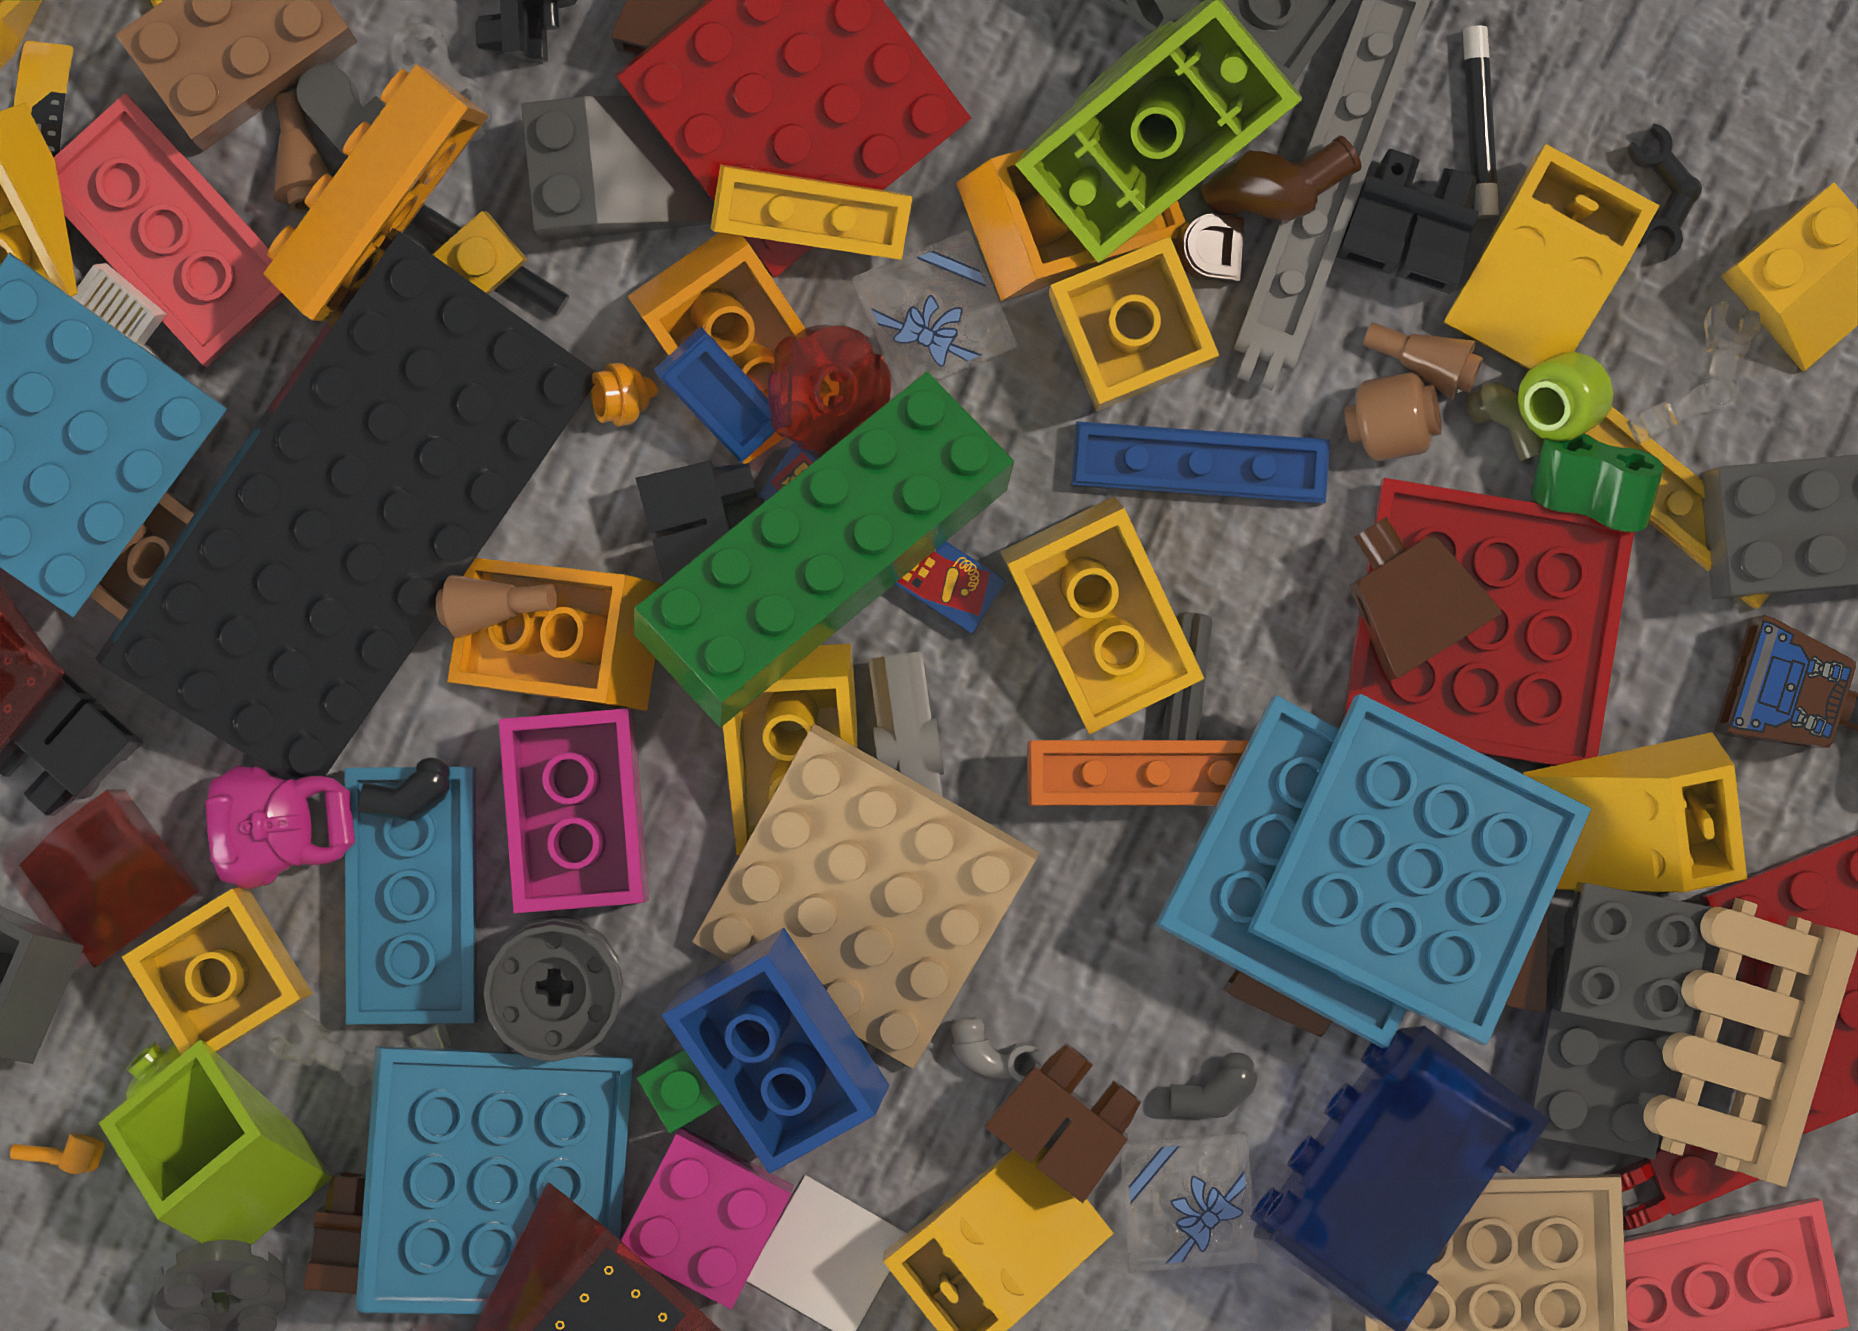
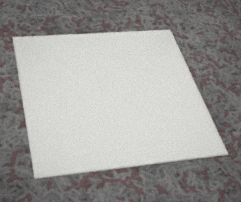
(825, 1257)

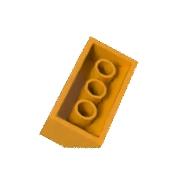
(377, 188)

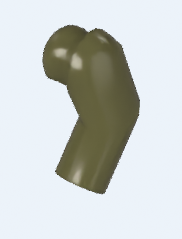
(1501, 405)

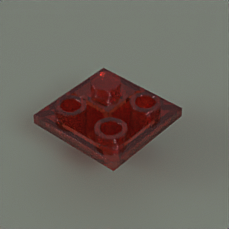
(107, 875)

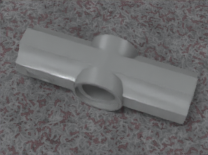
(905, 731)

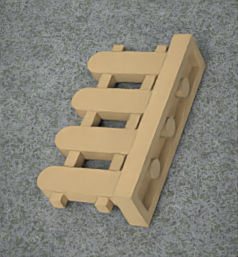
(1786, 1051)

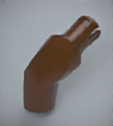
(1276, 186)

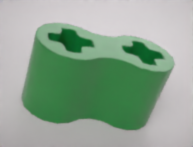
(1598, 482)

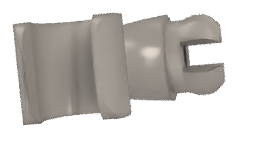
(979, 1056)

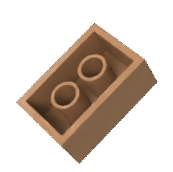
(231, 57)

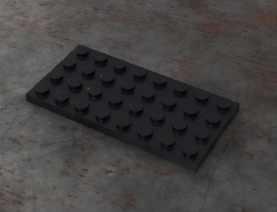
(349, 513)

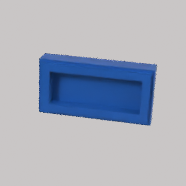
(718, 394)

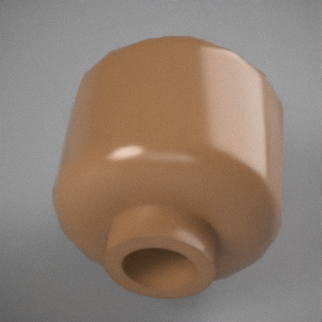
(1394, 416)

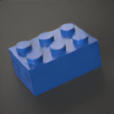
(776, 1051)

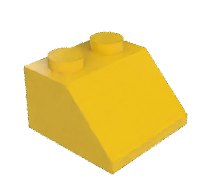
(1805, 277)

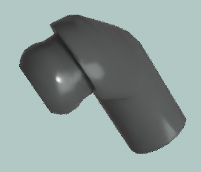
(1220, 1095)

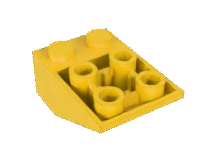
(1550, 260)
(1657, 817)
(995, 1247)

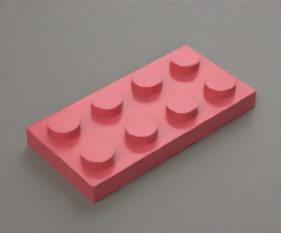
(166, 229)
(1737, 1274)

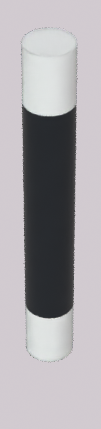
(1480, 120)

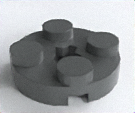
(251, 1284)

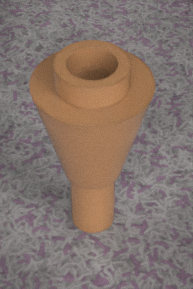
(298, 157)
(1435, 359)
(475, 604)

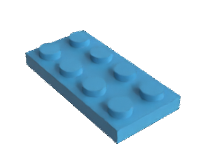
(412, 908)

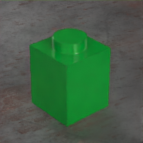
(677, 1090)

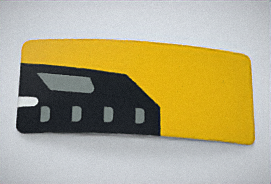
(43, 87)

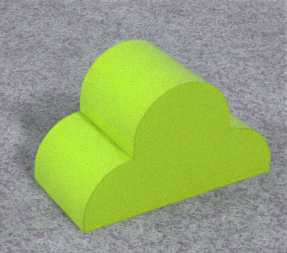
(1156, 126)

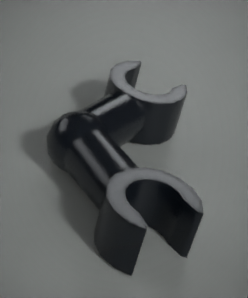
(1684, 187)

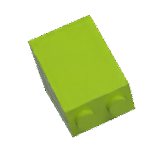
(213, 1151)

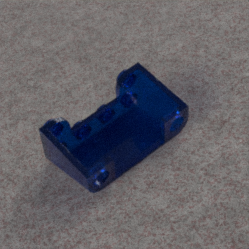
(1395, 1173)

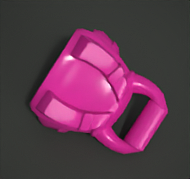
(265, 824)

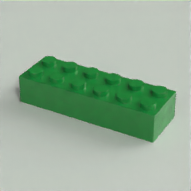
(822, 548)

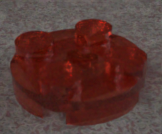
(796, 381)

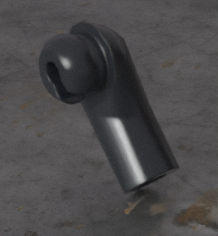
(413, 797)

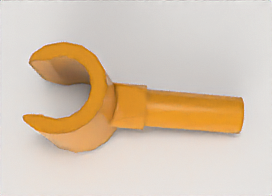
(79, 1156)

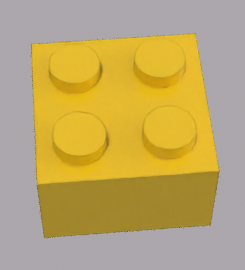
(1133, 324)
(218, 973)

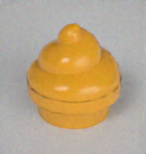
(621, 394)

